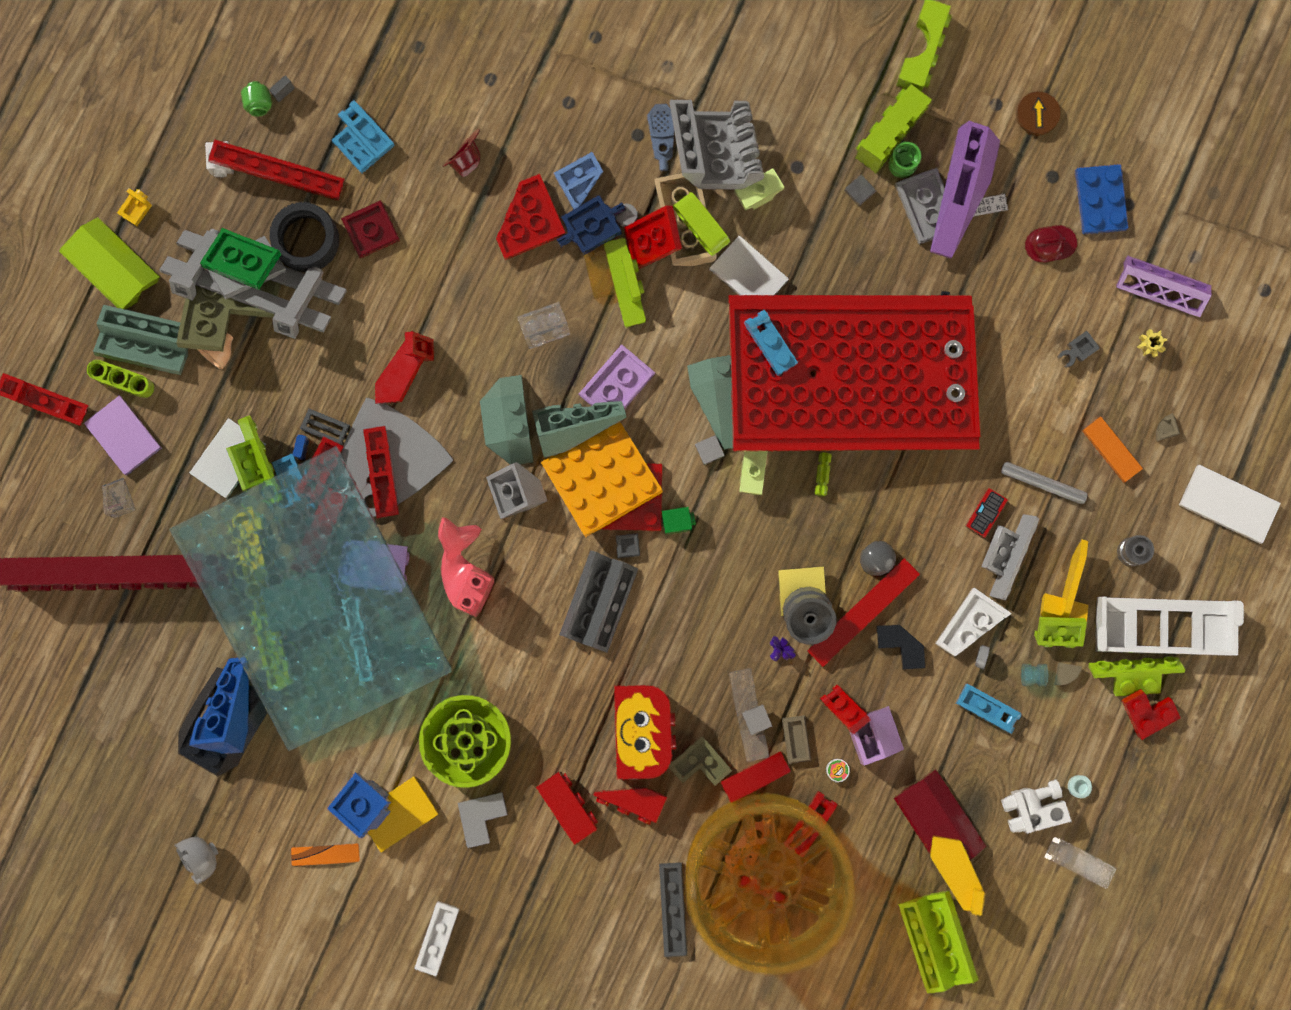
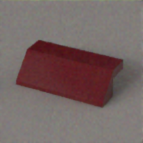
(935, 812)

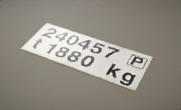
(991, 205)

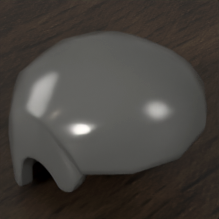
(877, 558)

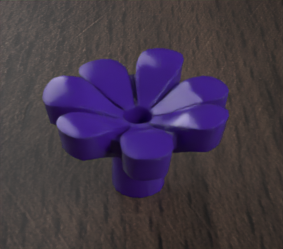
(781, 649)

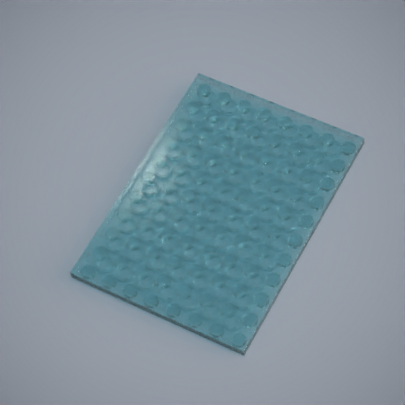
(311, 599)

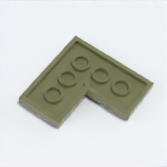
(208, 315)

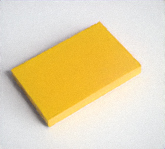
(408, 811)

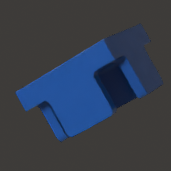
(361, 805)

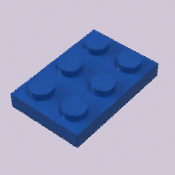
(1101, 199)

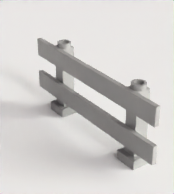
(287, 313)

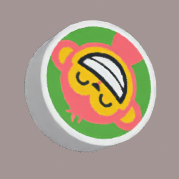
(837, 770)

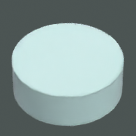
(1079, 786)

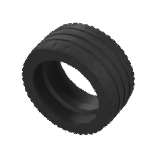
(291, 214)

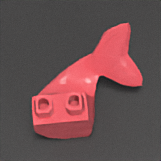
(463, 582)

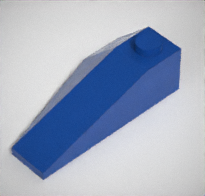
(226, 717)

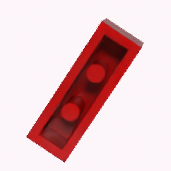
(567, 807)

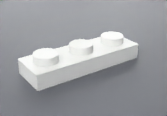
(436, 938)

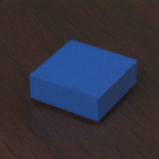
(301, 447)

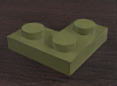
(700, 756)

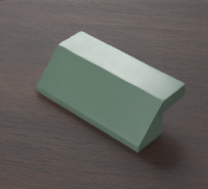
(139, 340)

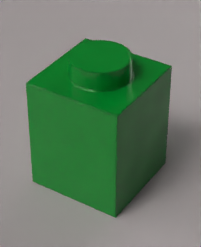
(678, 520)

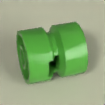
(904, 160)

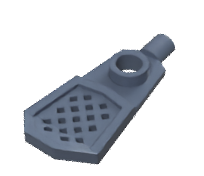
(661, 138)

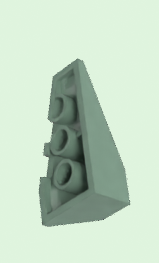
(712, 387)
(565, 428)

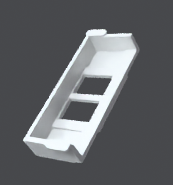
(1213, 625)

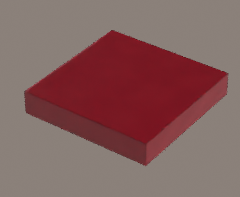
(370, 229)

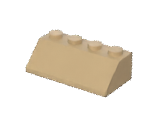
(670, 191)

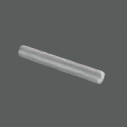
(1044, 483)

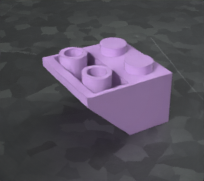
(877, 738)

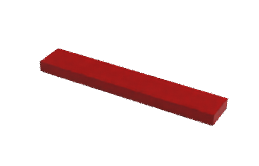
(276, 170)
(864, 611)

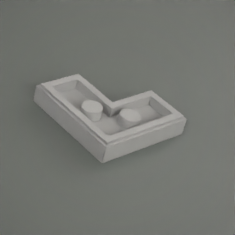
(474, 817)

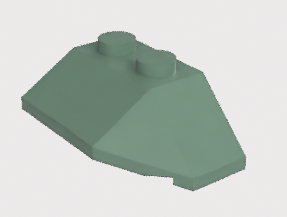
(507, 421)

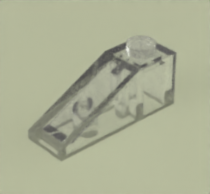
(1080, 862)

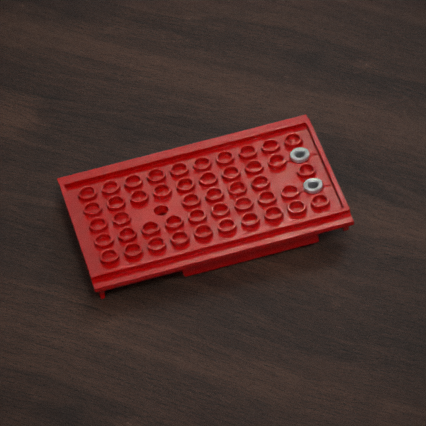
(877, 369)

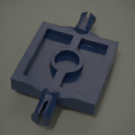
(591, 225)

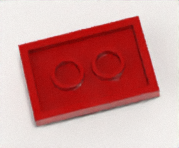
(653, 236)

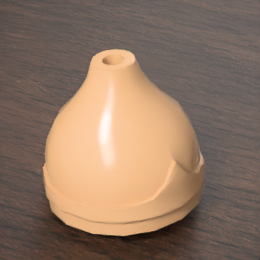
(219, 358)

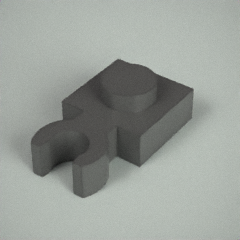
(1081, 348)

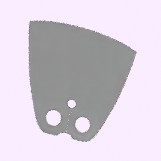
(413, 451)

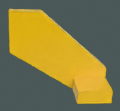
(1066, 606)
(958, 873)

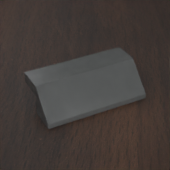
(598, 601)

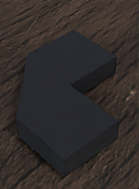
(911, 649)

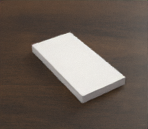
(1229, 504)

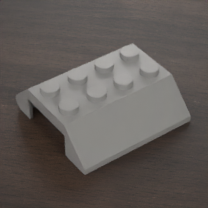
(717, 147)

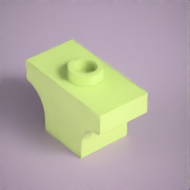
(761, 191)
(753, 472)

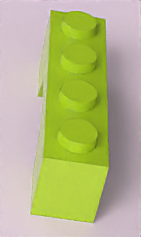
(931, 22)

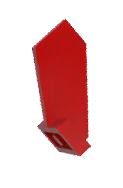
(403, 367)

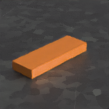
(1112, 449)

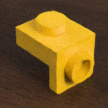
(134, 207)

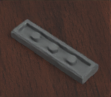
(673, 909)

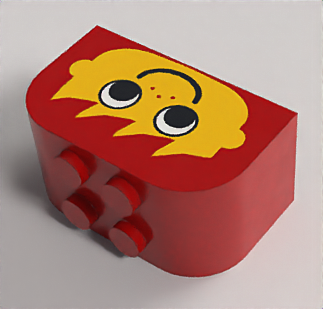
(642, 732)

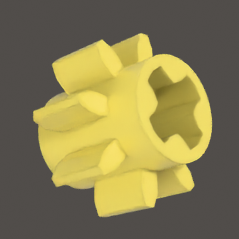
(1158, 343)

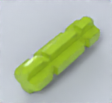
(823, 474)

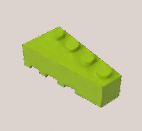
(893, 128)

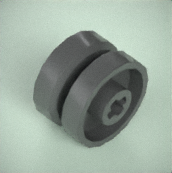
(809, 615)

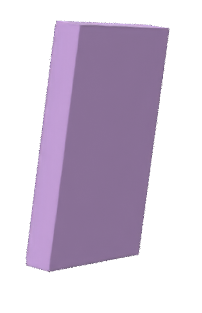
(618, 379)
(122, 435)

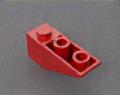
(639, 801)

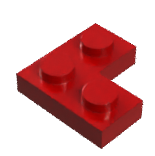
(1148, 718)

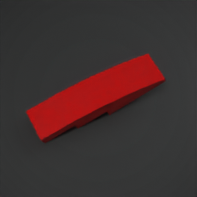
(381, 472)

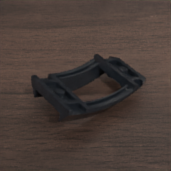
(212, 761)

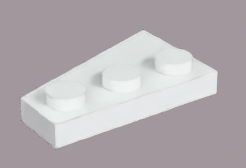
(970, 622)

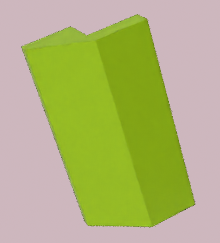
(108, 263)
(938, 942)

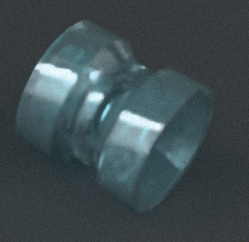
(1032, 675)

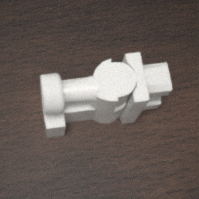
(1031, 813)

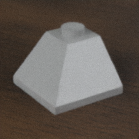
(515, 490)

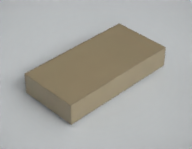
(796, 739)

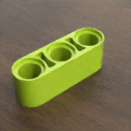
(701, 224)
(111, 374)

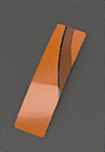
(325, 854)

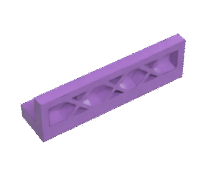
(1167, 279)

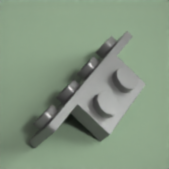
(1007, 554)

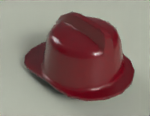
(466, 157)
(1051, 243)

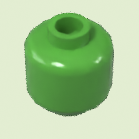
(256, 99)

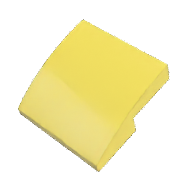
(797, 578)

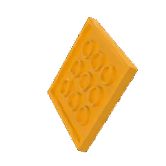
(602, 478)

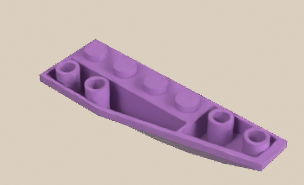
(965, 185)

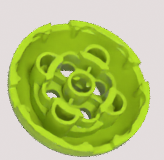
(437, 741)

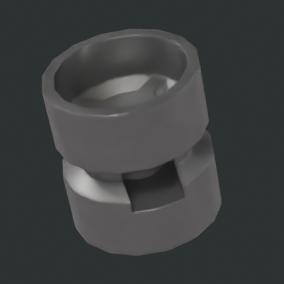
(1135, 550)

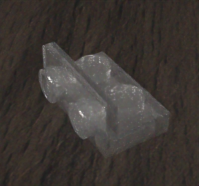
(544, 325)

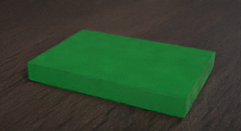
(240, 258)

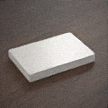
(748, 270)
(214, 465)

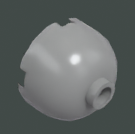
(197, 857)

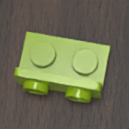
(1061, 632)

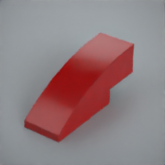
(755, 776)

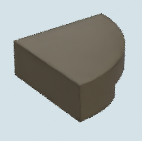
(1167, 428)
(1066, 673)

